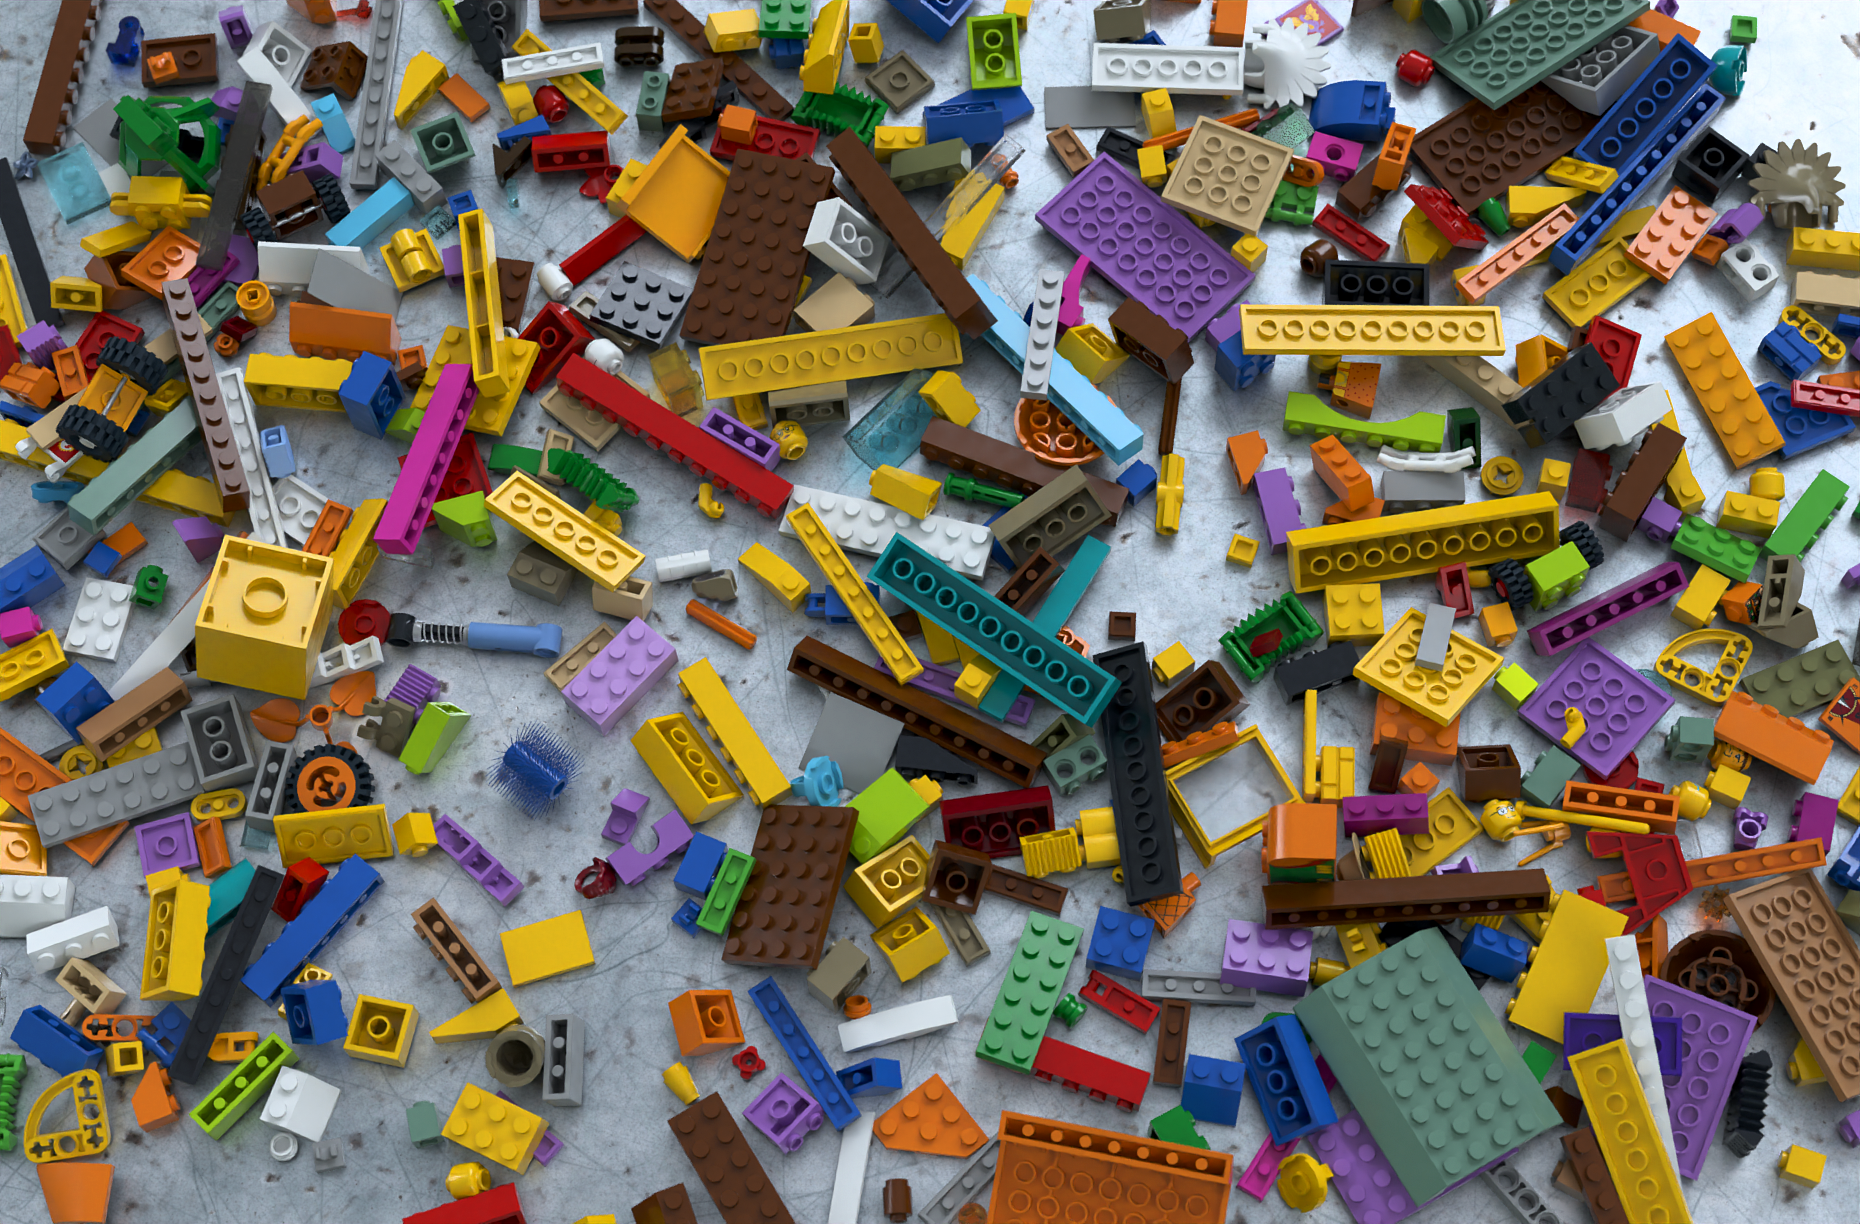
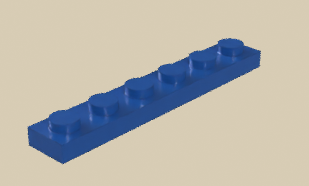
(804, 1053)

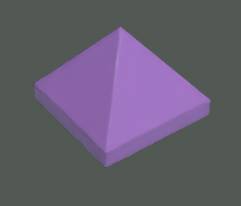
(1667, 7)

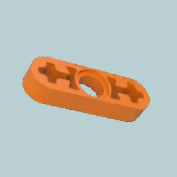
(117, 1018)

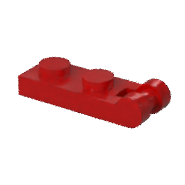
(1120, 1002)

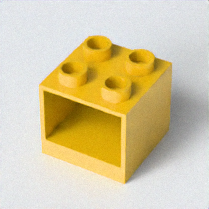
(264, 617)

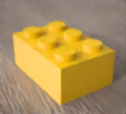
(495, 1128)

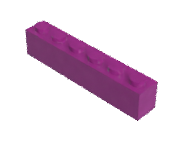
(1607, 608)

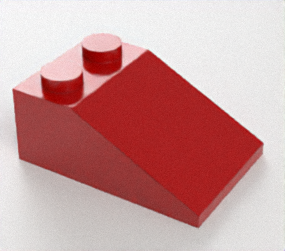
(559, 337)

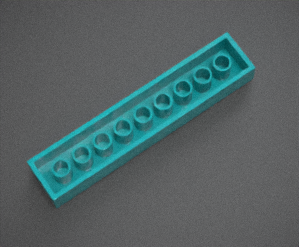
(994, 630)

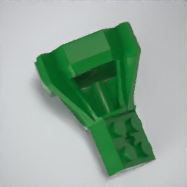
(153, 135)

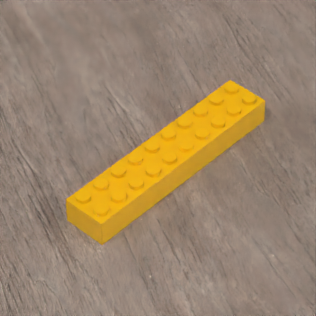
(1422, 541)

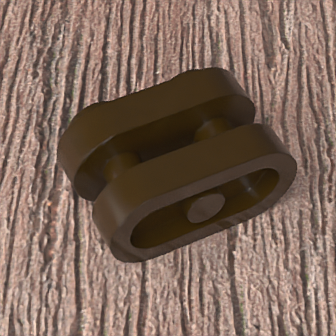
(639, 46)

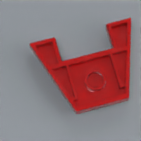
(1653, 867)

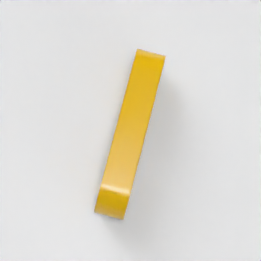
(1811, 324)

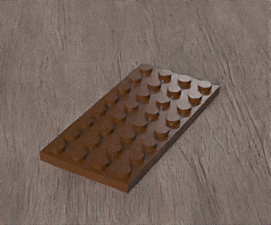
(1486, 150)
(756, 250)

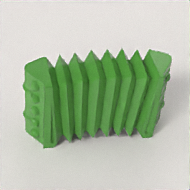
(11, 1071)

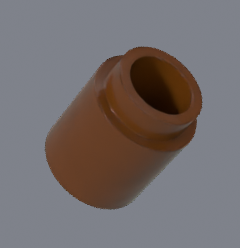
(897, 1200)

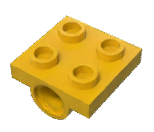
(412, 258)

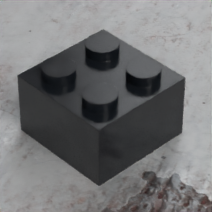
(1710, 164)

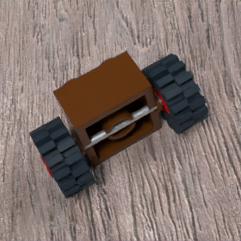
(293, 206)

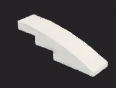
(282, 99)
(346, 660)
(898, 1023)

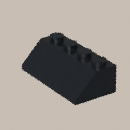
(1375, 283)

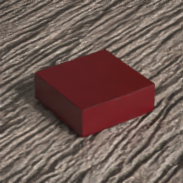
(239, 328)
(1266, 642)

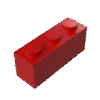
(571, 151)

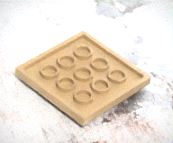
(1227, 175)

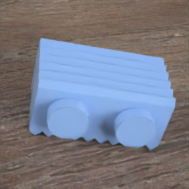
(277, 452)

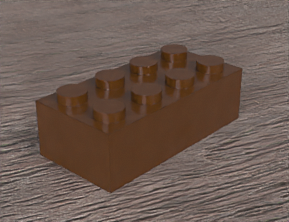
(1641, 481)

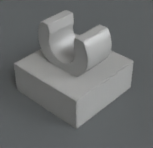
(329, 1155)

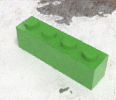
(1807, 517)

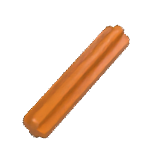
(721, 624)

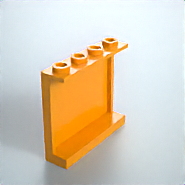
(678, 196)

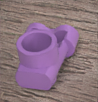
(1748, 828)

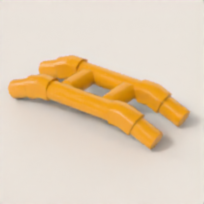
(304, 132)

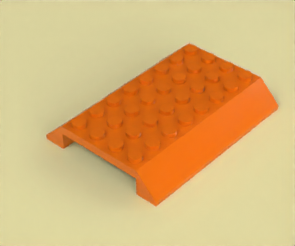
(1101, 1176)

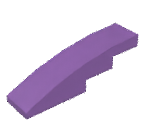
(476, 860)

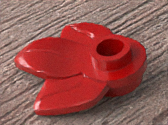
(600, 181)

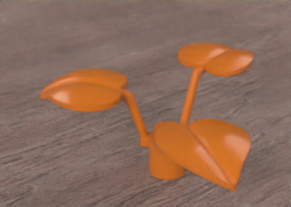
(280, 716)

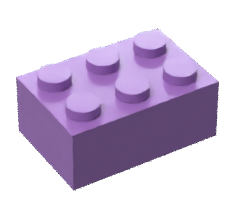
(1266, 958)

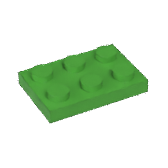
(1716, 548)

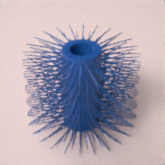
(538, 772)

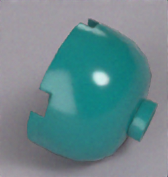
(1732, 64)

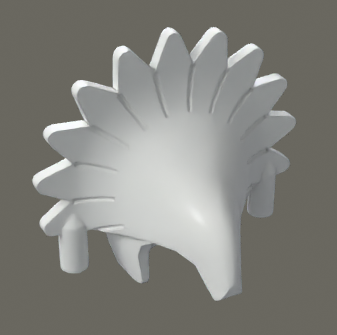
(1284, 64)

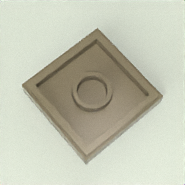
(899, 81)

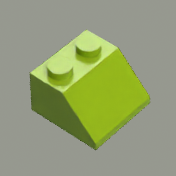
(466, 519)

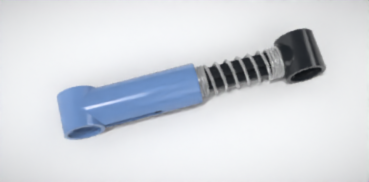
(541, 639)

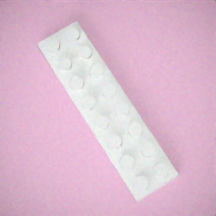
(870, 526)

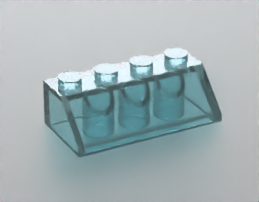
(893, 425)

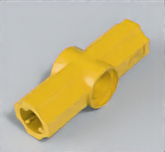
(1170, 494)

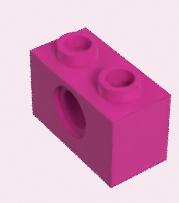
(1345, 151)

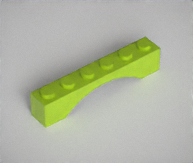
(1311, 416)

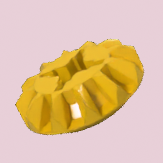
(1505, 466)
(69, 762)

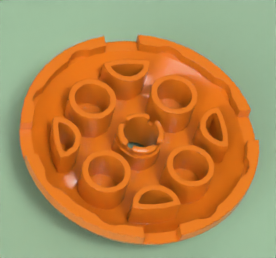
(1043, 432)

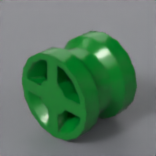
(1070, 1010)

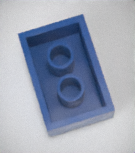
(371, 394)

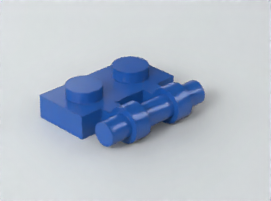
(170, 1024)

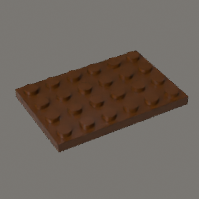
(791, 887)

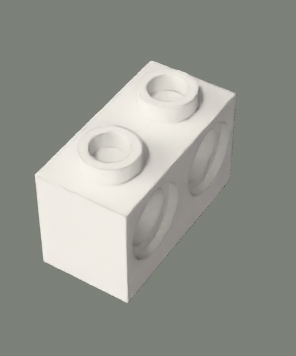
(1742, 273)

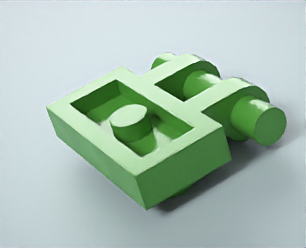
(1296, 198)

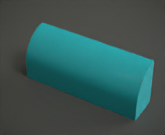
(227, 895)

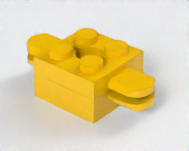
(160, 203)

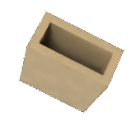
(835, 306)

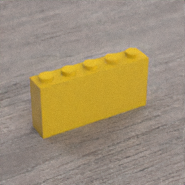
(1565, 965)

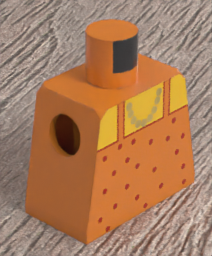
(1352, 387)

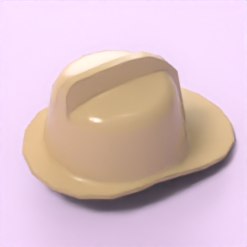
(1353, 865)

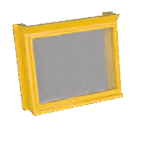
(1228, 794)

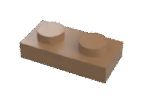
(1069, 149)

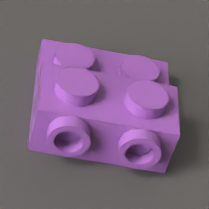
(784, 1113)

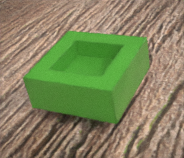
(1743, 29)

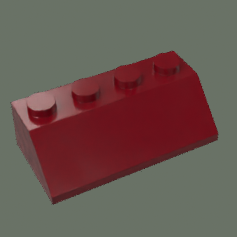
(997, 820)

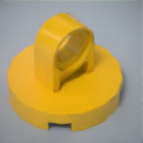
(1303, 1181)

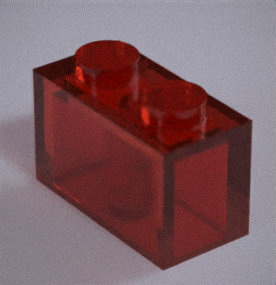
(1588, 480)

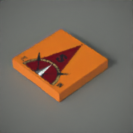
(1843, 715)

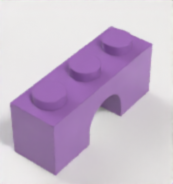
(671, 836)

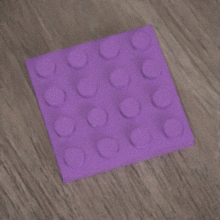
(1614, 702)

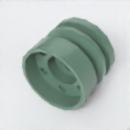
(1453, 18)

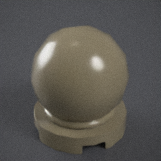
(516, 1055)

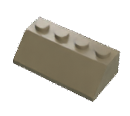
(1050, 517)

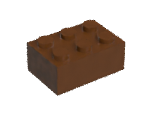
(1151, 340)

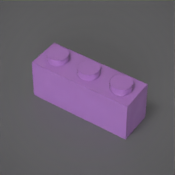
(742, 438)
(1277, 507)

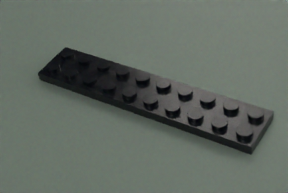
(1139, 779)

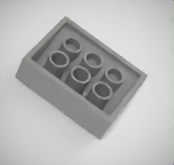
(1605, 70)

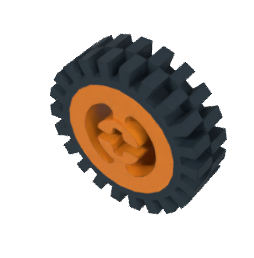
(308, 789)

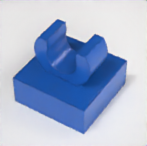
(687, 917)

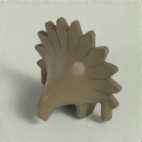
(1797, 186)

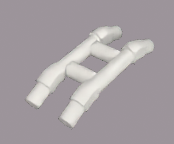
(1420, 461)

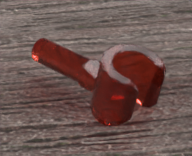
(361, 11)

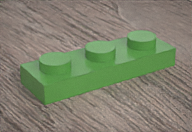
(726, 892)

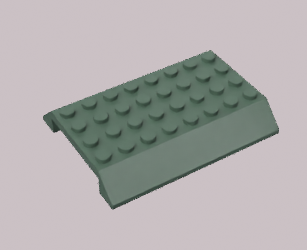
(1426, 1064)

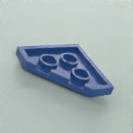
(1801, 427)

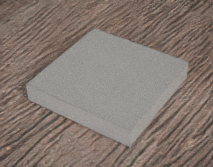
(66, 540)

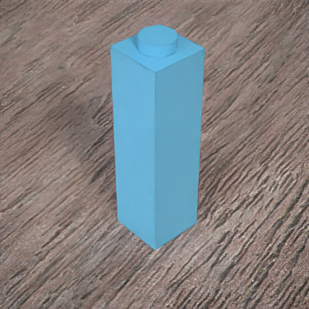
(372, 216)

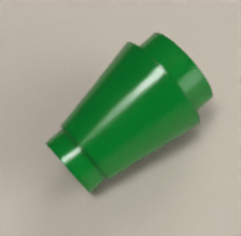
(1493, 215)

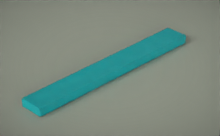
(1051, 619)

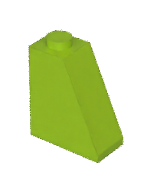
(433, 736)

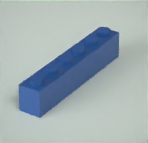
(312, 929)

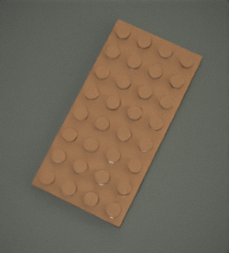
(1809, 966)

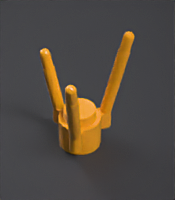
(1552, 831)

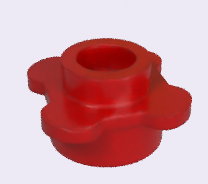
(740, 1060)

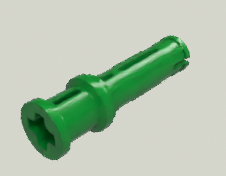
(972, 490)

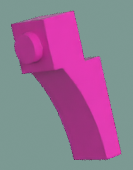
(1070, 311)

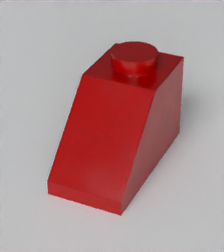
(299, 885)

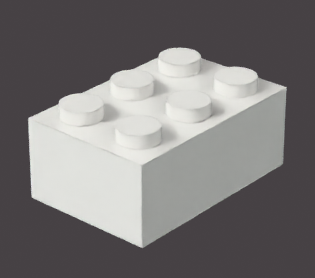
(846, 241)
(1623, 416)

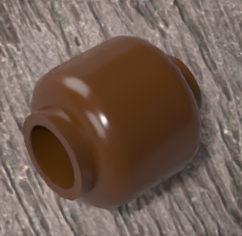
(1314, 255)

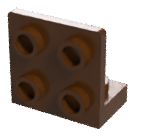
(336, 66)

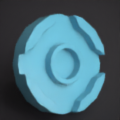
(819, 783)

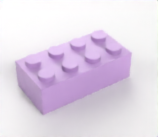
(620, 676)

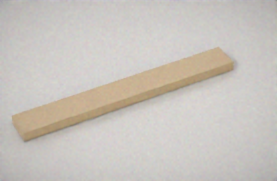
(44, 431)

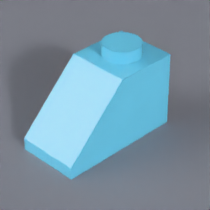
(334, 124)

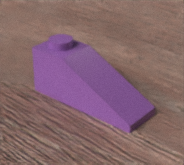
(316, 162)

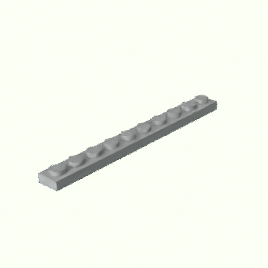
(375, 94)

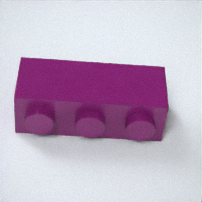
(1384, 812)

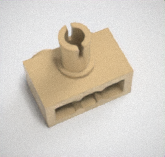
(90, 990)

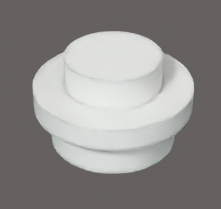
(283, 1146)

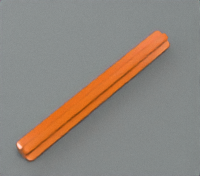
(1180, 137)

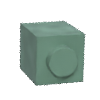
(424, 1124)

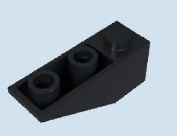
(923, 757)

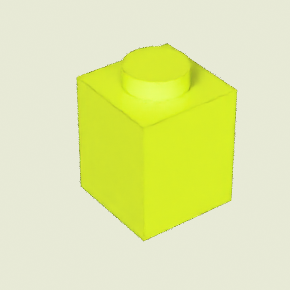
(1514, 685)

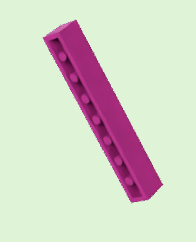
(427, 460)

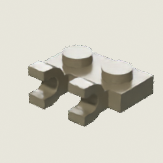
(395, 724)

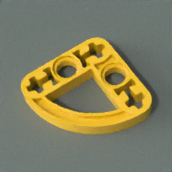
(1707, 682)
(80, 1135)

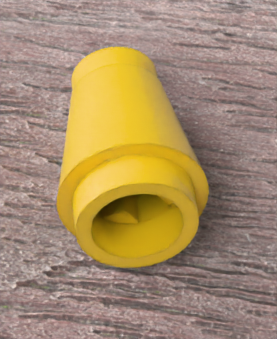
(681, 1083)

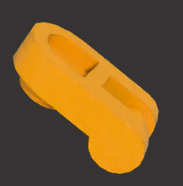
(224, 1047)

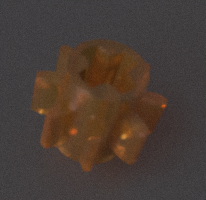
(1708, 904)

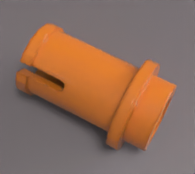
(1009, 179)

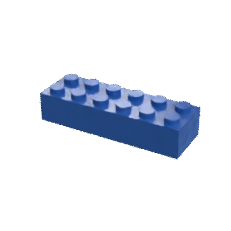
(1647, 106)

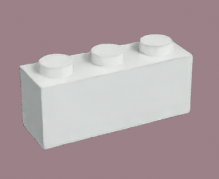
(73, 938)

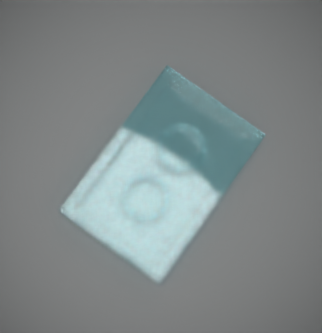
(74, 183)

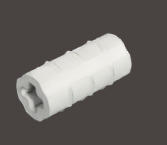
(683, 565)

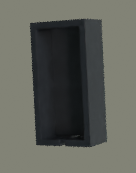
(1561, 395)

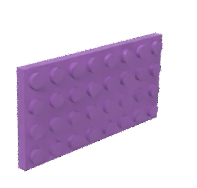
(1144, 246)

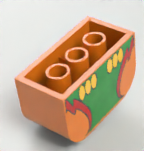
(1300, 843)

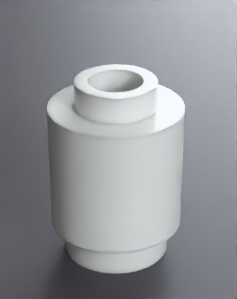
(554, 282)

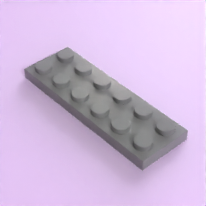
(115, 795)

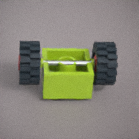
(1553, 574)

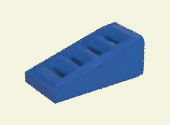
(533, 127)

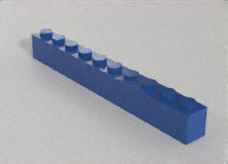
(1636, 179)

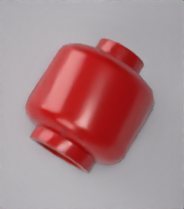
(1415, 68)
(551, 103)

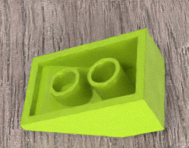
(994, 51)
(885, 815)

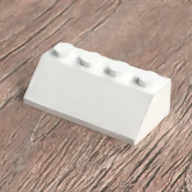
(289, 266)
(33, 903)

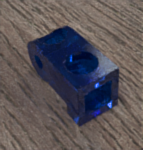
(128, 42)

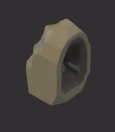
(716, 585)

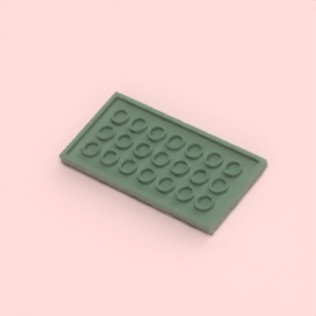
(1530, 43)

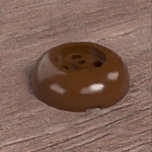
(1721, 954)

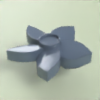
(25, 165)

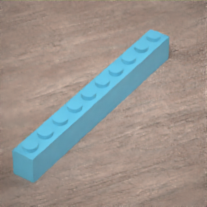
(1067, 388)

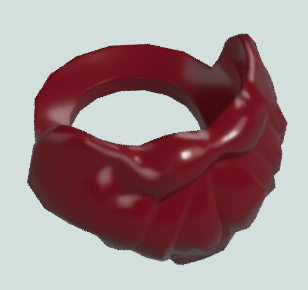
(603, 883)

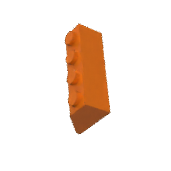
(342, 332)
(1773, 737)

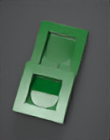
(504, 457)

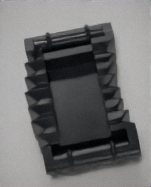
(1748, 1104)

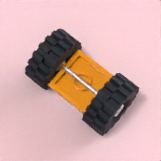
(112, 399)

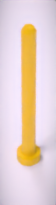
(1581, 819)

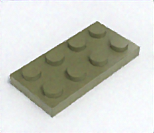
(1802, 681)

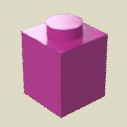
(19, 626)

